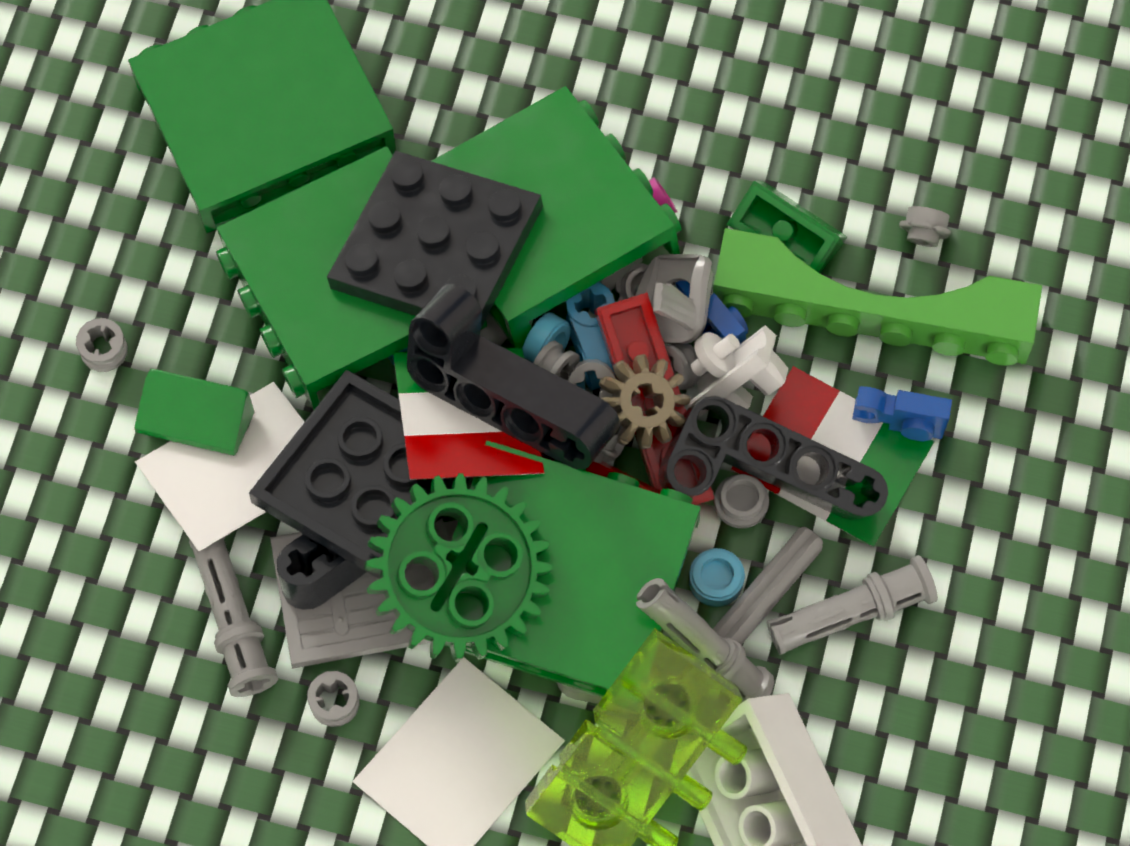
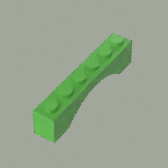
(984, 319)

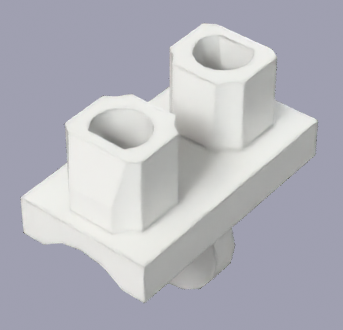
(728, 365)

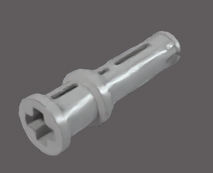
(875, 598)
(237, 635)
(700, 640)

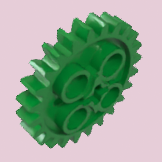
(501, 593)

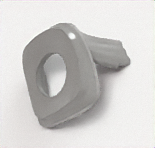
(679, 317)

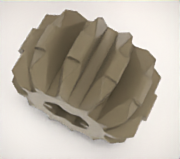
(653, 386)

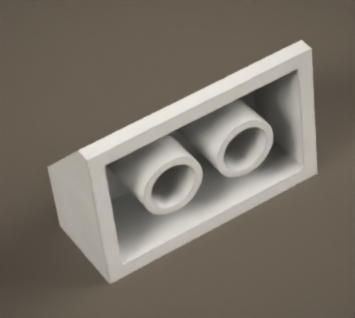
(778, 788)

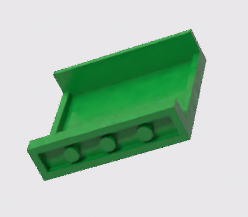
(260, 105)
(592, 212)
(284, 264)
(603, 549)

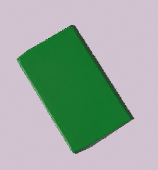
(776, 215)
(194, 412)

